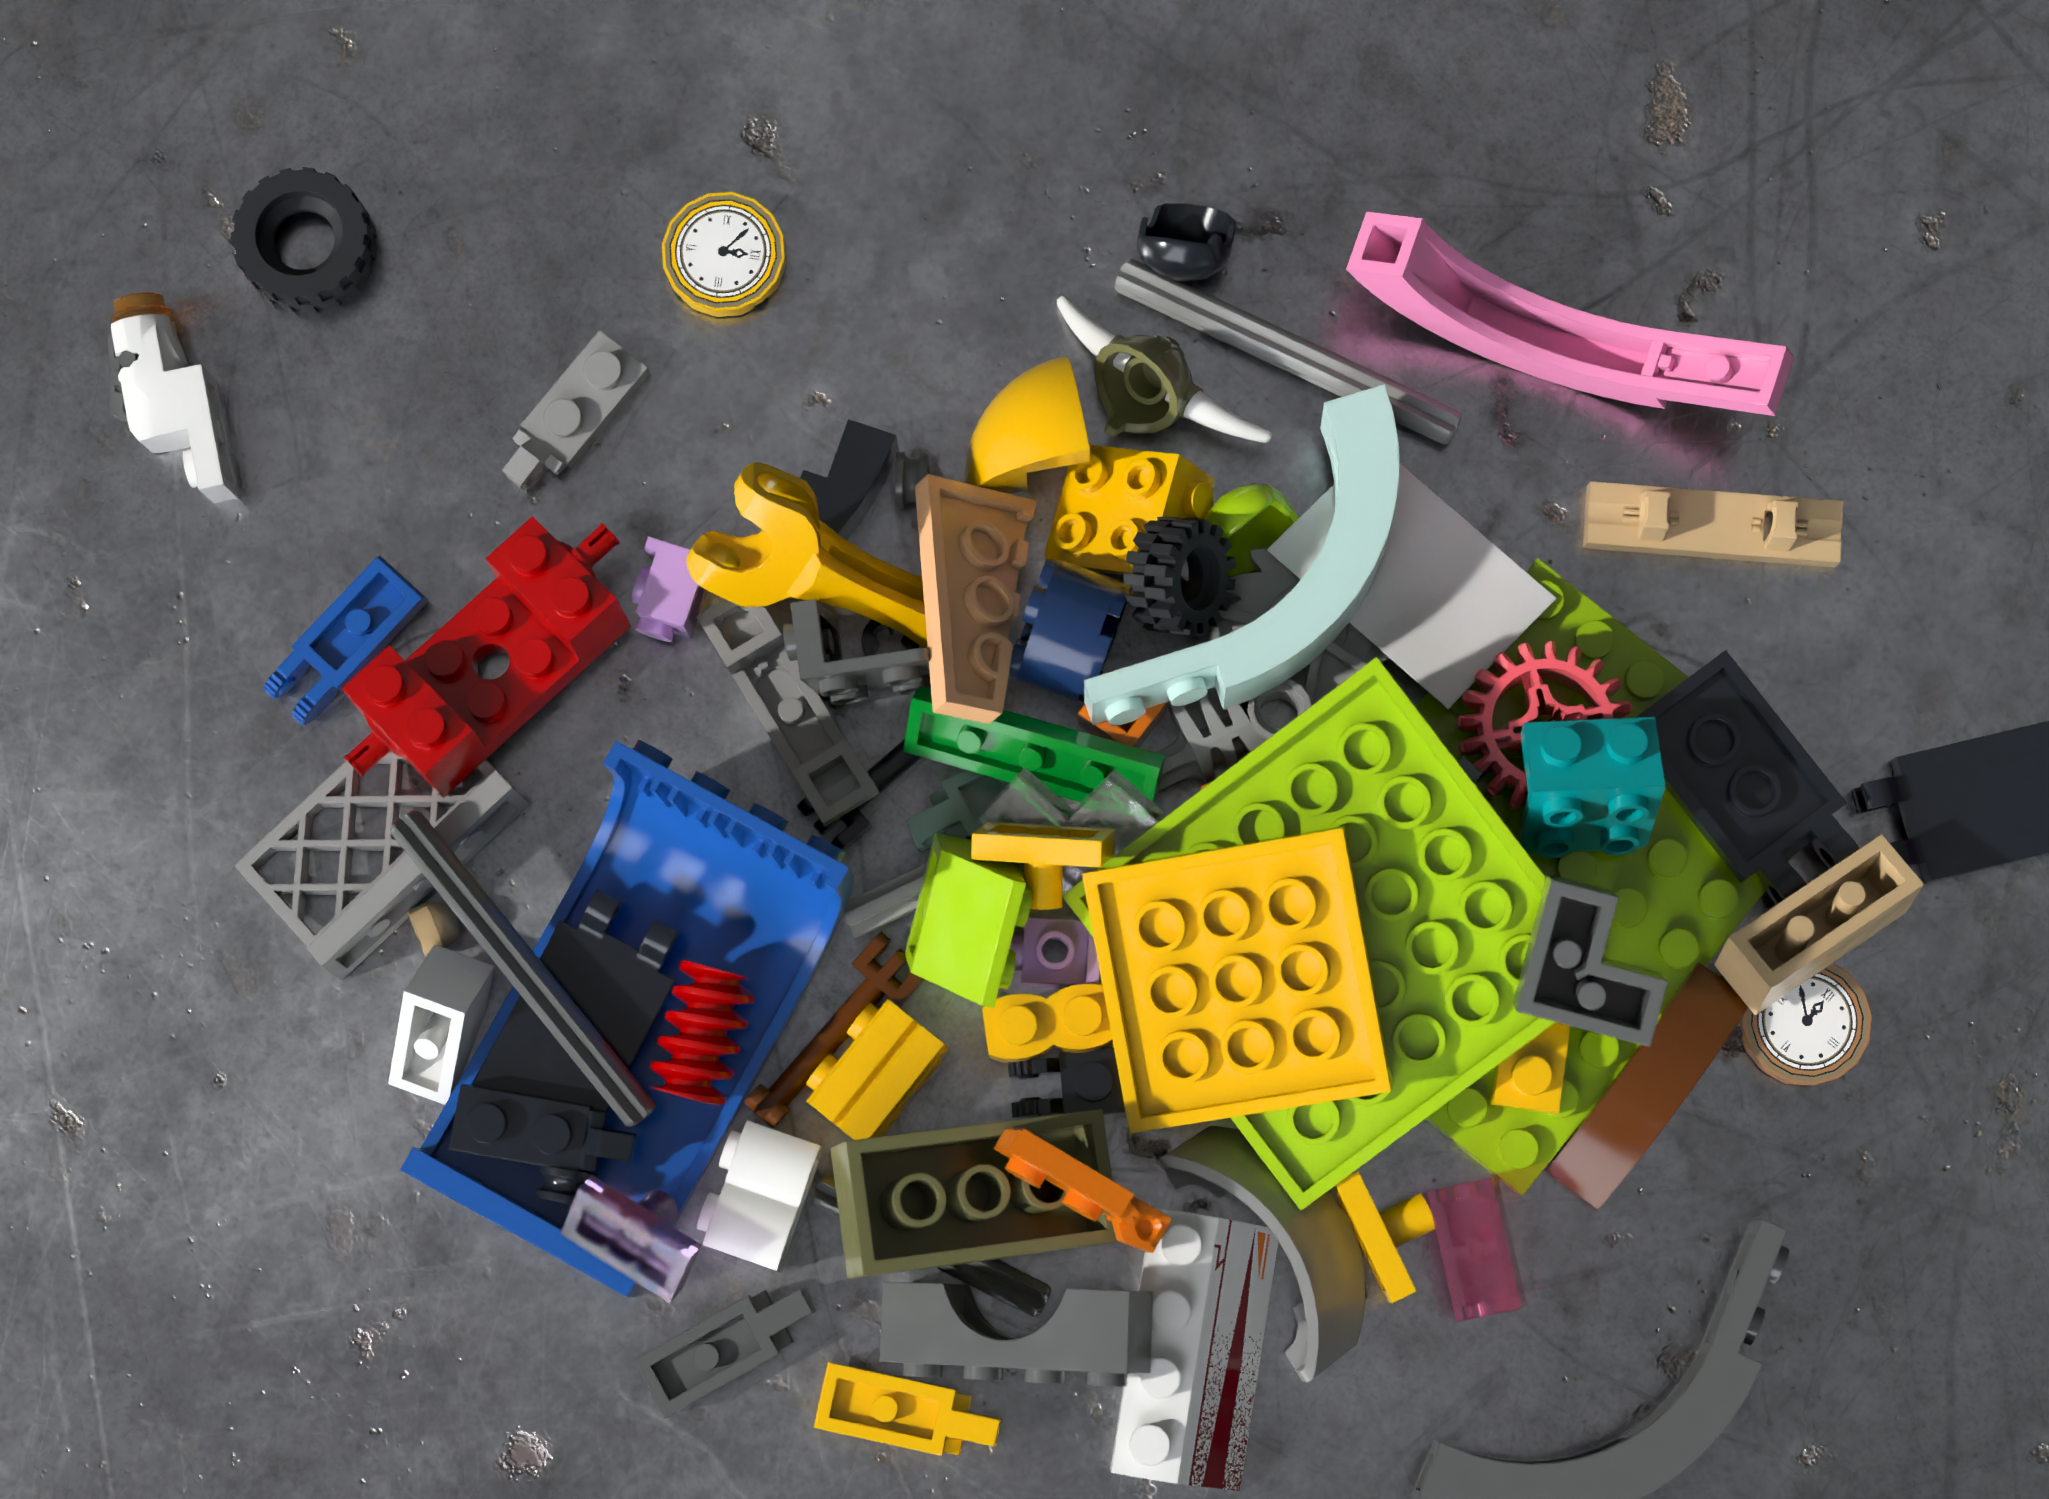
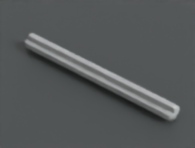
(1282, 348)

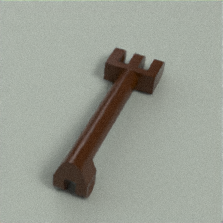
(880, 981)

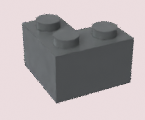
(1571, 980)

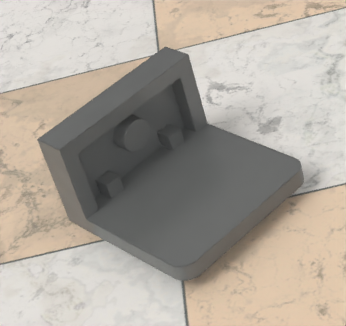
(816, 644)

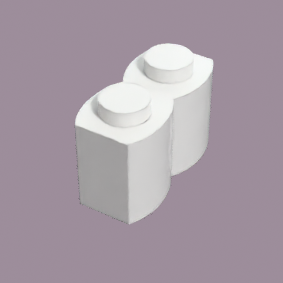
(761, 1194)

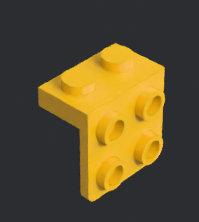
(1115, 497)

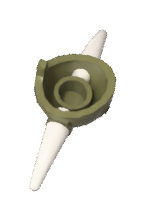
(1149, 382)

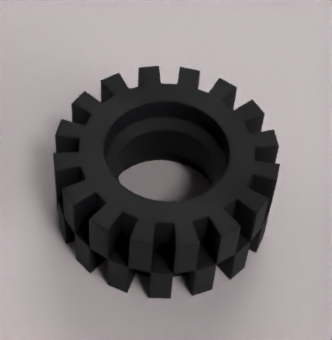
(1179, 576)

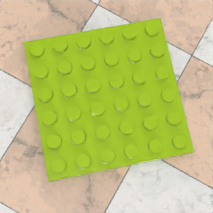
(1438, 896)

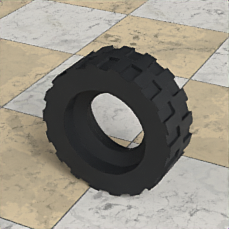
(294, 193)

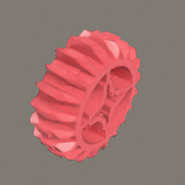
(1537, 695)

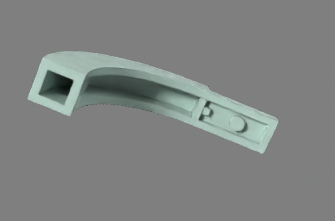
(1311, 616)

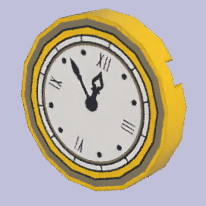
(724, 254)

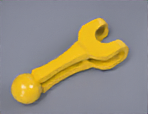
(801, 558)

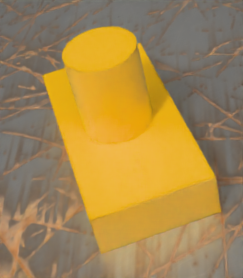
(1044, 853)
(1383, 1232)

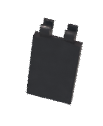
(1746, 778)
(1969, 802)
(612, 987)

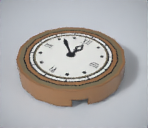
(1811, 1031)

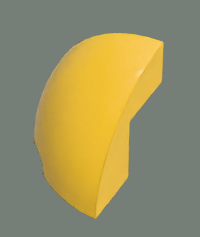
(1028, 429)

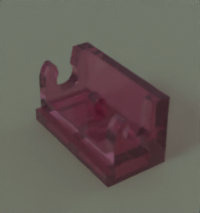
(1477, 1249)

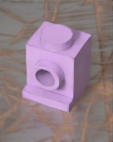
(666, 593)
(1077, 968)

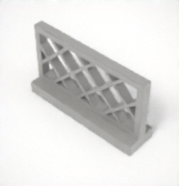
(401, 886)

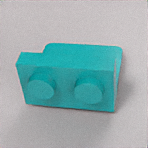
(1590, 785)

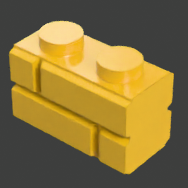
(876, 1073)

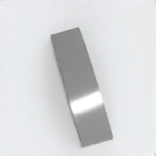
(788, 709)

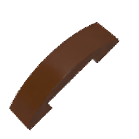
(1649, 1087)

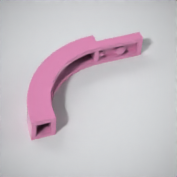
(1462, 302)

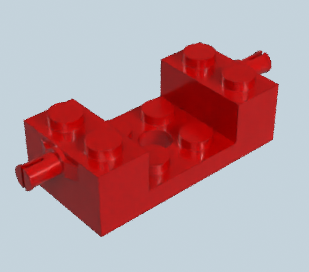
(538, 611)

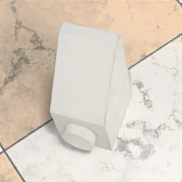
(439, 1023)

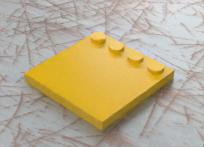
(1237, 980)

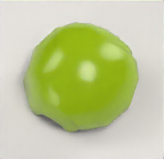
(1251, 519)

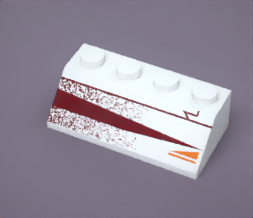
(1208, 1332)

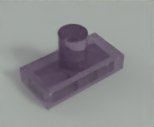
(633, 1236)

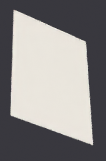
(1440, 594)

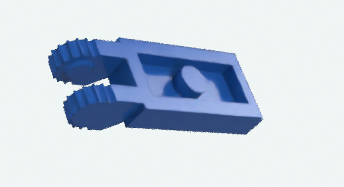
(347, 636)

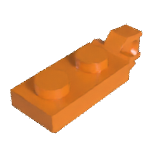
(1086, 1189)

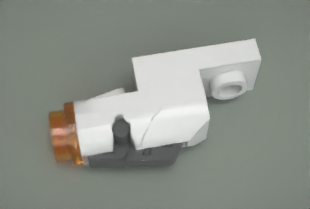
(164, 397)

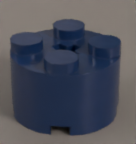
(1068, 628)

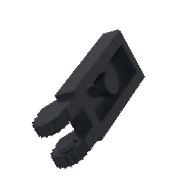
(1087, 1083)

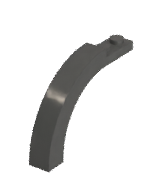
(1668, 1436)

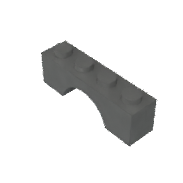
(1090, 1332)

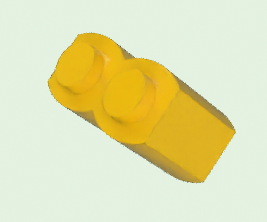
(1032, 1026)

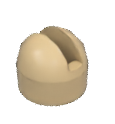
(434, 925)

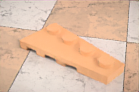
(970, 578)

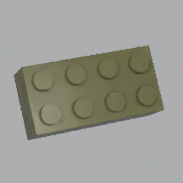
(951, 1200)

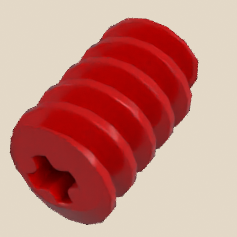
(702, 1033)

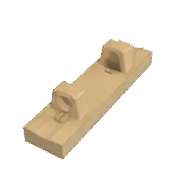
(1712, 524)

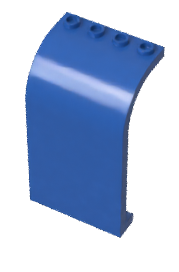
(743, 905)

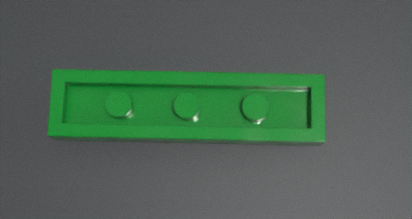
(1060, 757)

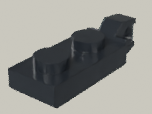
(535, 1130)

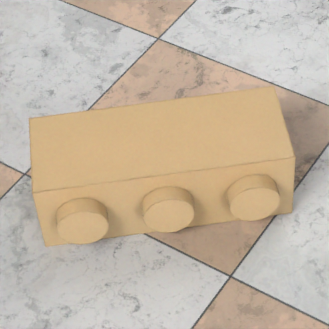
(1818, 924)

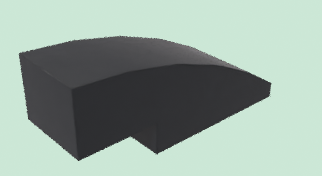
(854, 477)

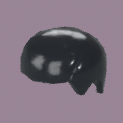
(1186, 241)

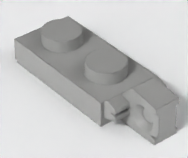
(575, 411)

